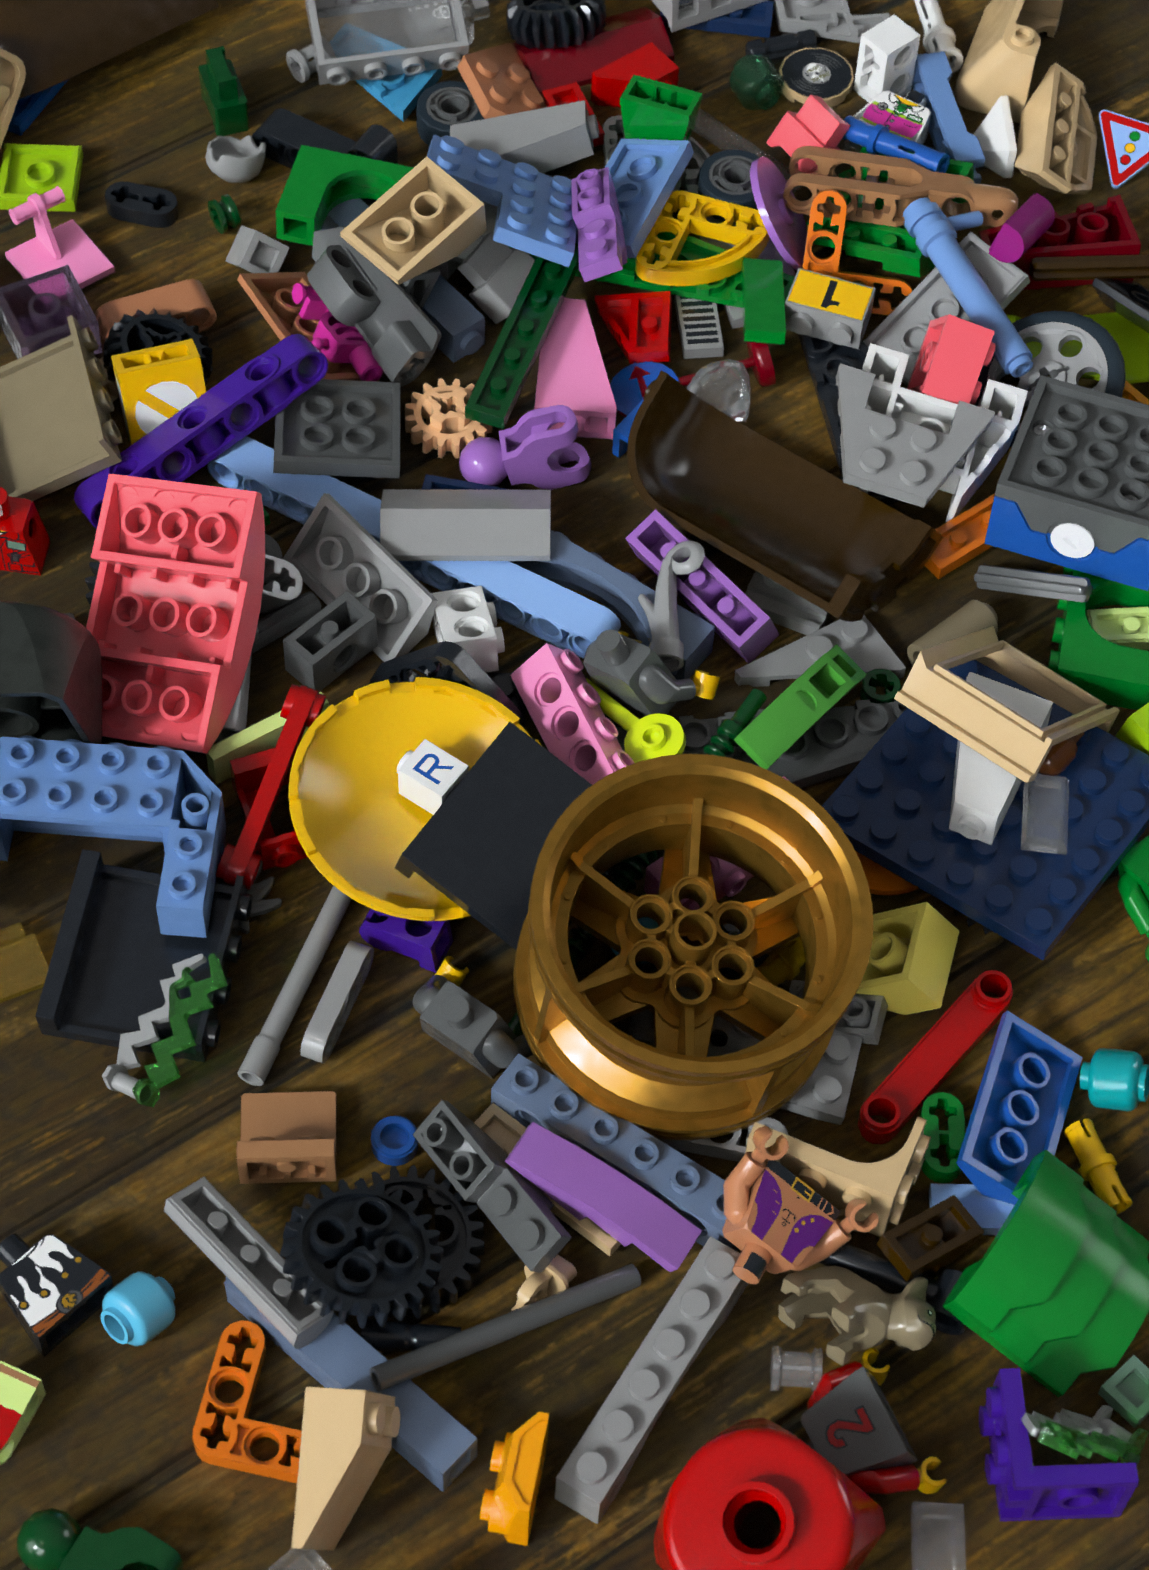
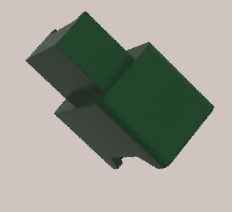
(223, 93)

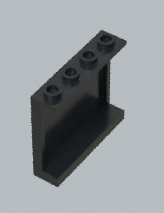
(492, 829)
(114, 956)

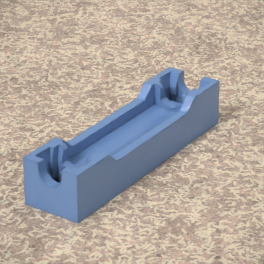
(946, 122)

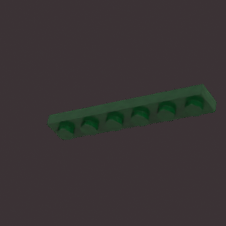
(520, 341)

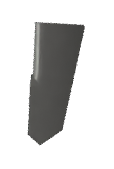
(372, 302)

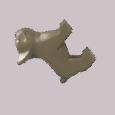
(858, 1310)

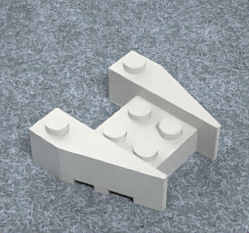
(937, 414)

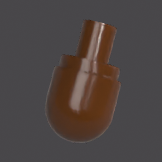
(1060, 756)

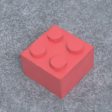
(952, 360)

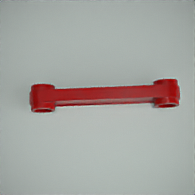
(300, 710)
(935, 1057)

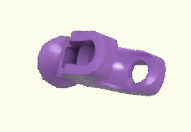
(529, 452)

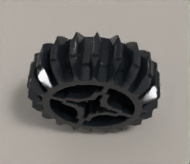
(555, 22)
(150, 331)

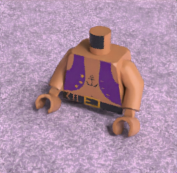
(779, 1217)

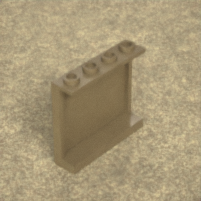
(55, 417)

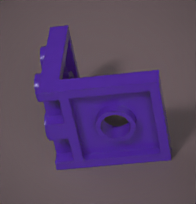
(1043, 1491)

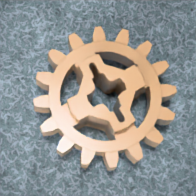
(445, 418)

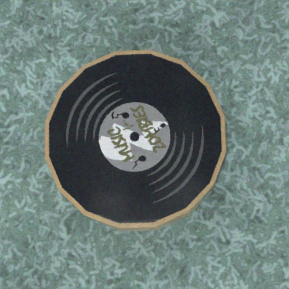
(818, 74)

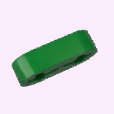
(950, 1137)

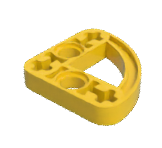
(692, 219)

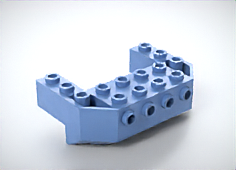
(124, 796)

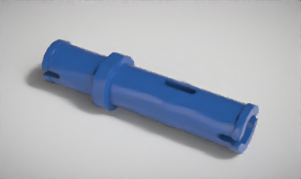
(881, 141)

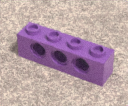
(706, 590)

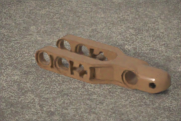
(904, 185)

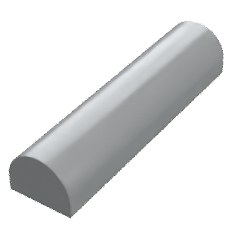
(246, 1260)

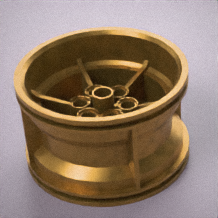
(691, 811)

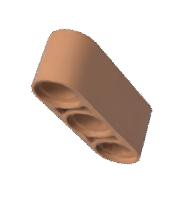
(180, 298)

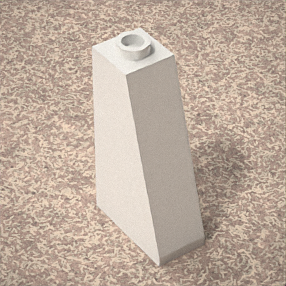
(980, 786)

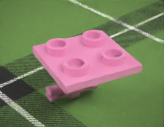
(56, 246)

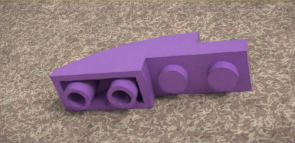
(598, 224)

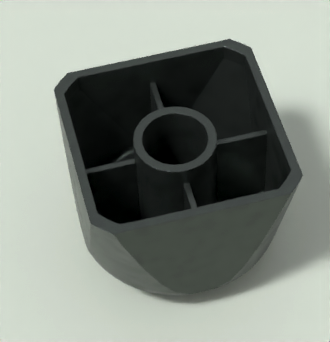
(48, 675)

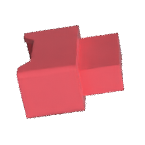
(812, 126)

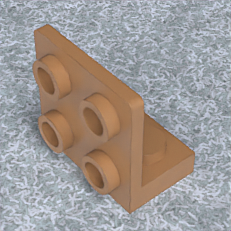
(287, 1137)

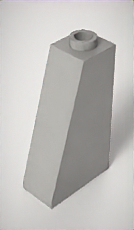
(535, 137)

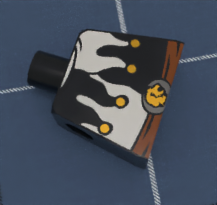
(50, 1288)

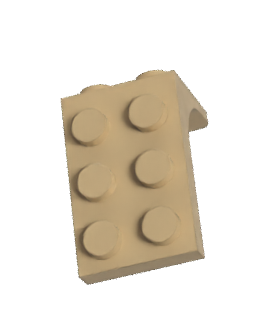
(840, 1180)

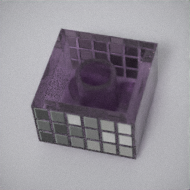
(38, 308)

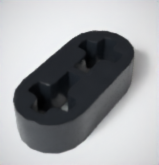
(141, 204)

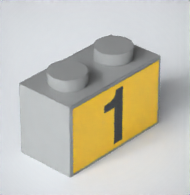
(828, 308)

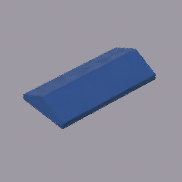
(1017, 1107)

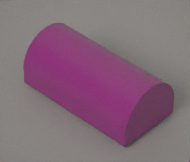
(1023, 229)

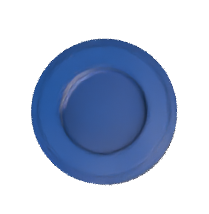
(394, 1140)

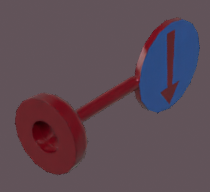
(632, 381)

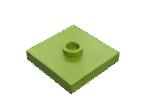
(38, 169)

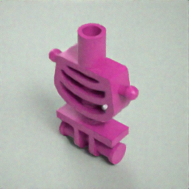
(334, 339)

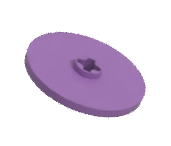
(783, 226)

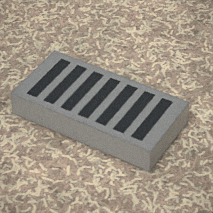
(698, 328)

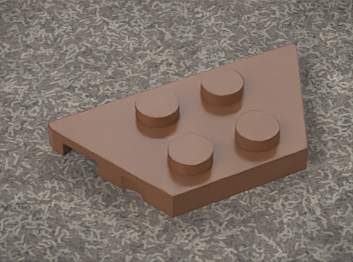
(499, 81)

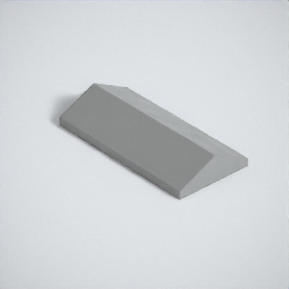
(466, 524)
(343, 556)

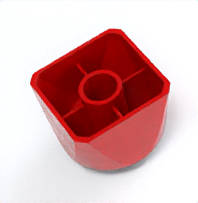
(754, 1465)

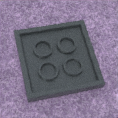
(341, 430)

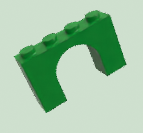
(324, 180)
(1101, 668)

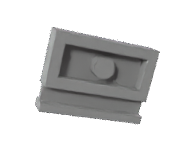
(785, 606)

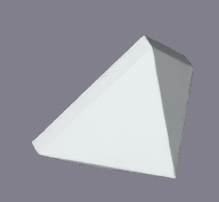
(998, 138)

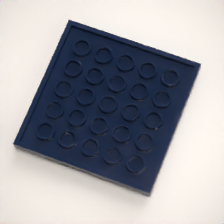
(900, 810)

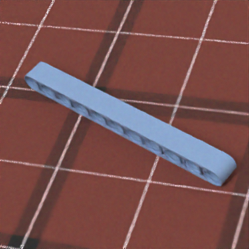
(517, 593)

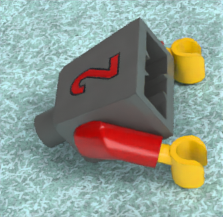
(860, 1434)

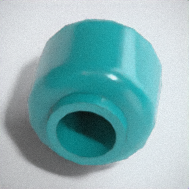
(1115, 1079)

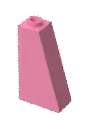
(574, 372)

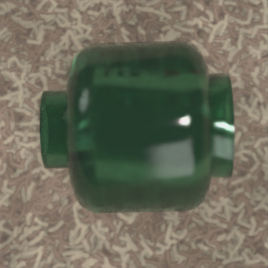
(756, 82)

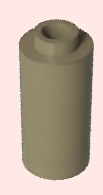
(964, 621)

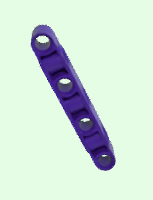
(214, 420)

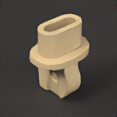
(549, 1282)

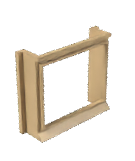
(984, 721)

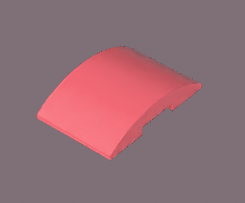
(175, 607)

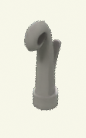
(664, 612)

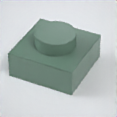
(1129, 1391)

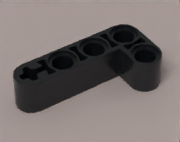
(287, 131)

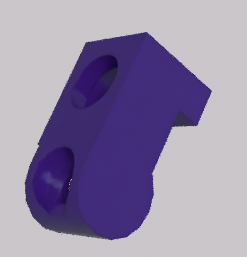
(413, 938)

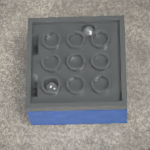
(1078, 484)

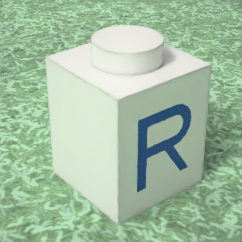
(429, 775)

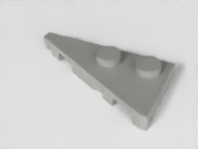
(855, 638)

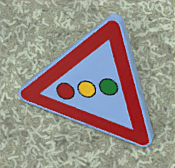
(1124, 145)

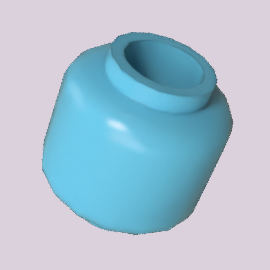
(138, 1309)

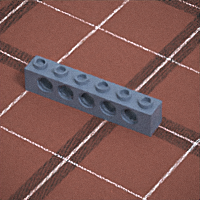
(540, 1097)

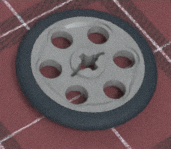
(1053, 329)

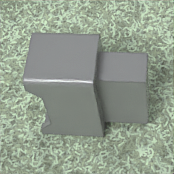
(496, 275)

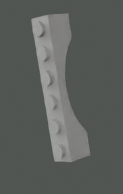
(637, 1400)

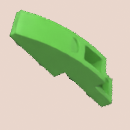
(800, 707)

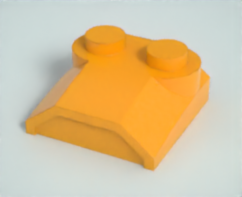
(519, 1470)

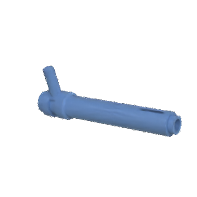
(937, 240)

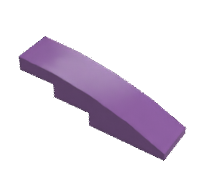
(603, 1195)

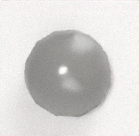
(235, 159)

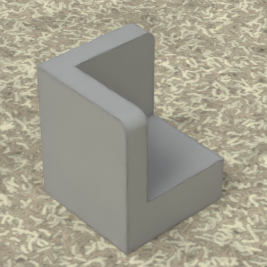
(256, 252)

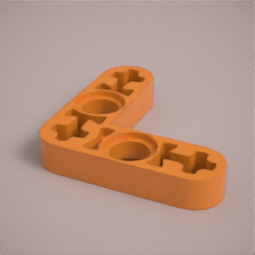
(830, 265)
(242, 1431)

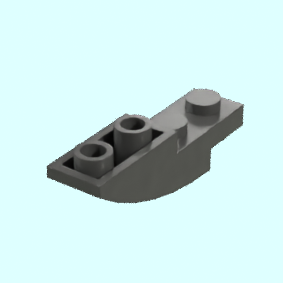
(481, 1176)

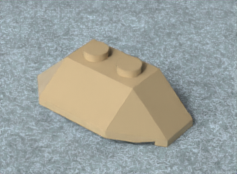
(1058, 134)

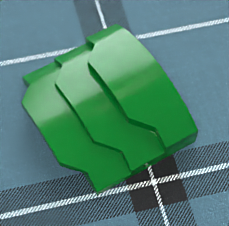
(883, 242)
(1058, 1281)

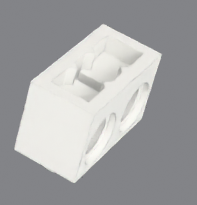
(886, 59)
(470, 622)

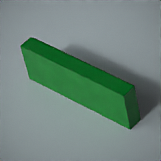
(763, 301)

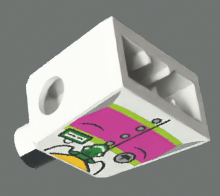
(902, 116)

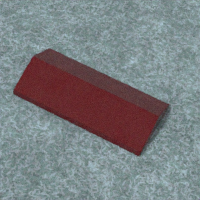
(576, 63)

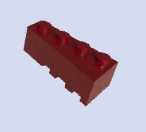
(1083, 233)

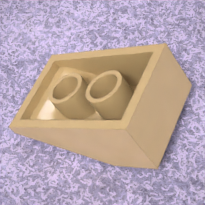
(417, 223)
(340, 1454)

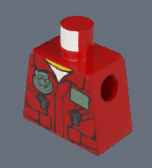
(22, 536)

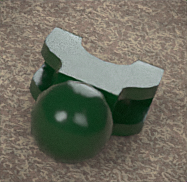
(56, 1542)

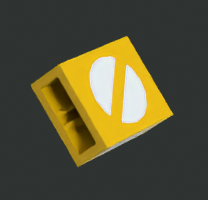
(156, 384)

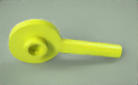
(645, 737)

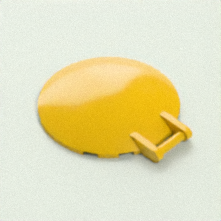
(348, 790)

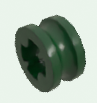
(224, 213)
(882, 678)

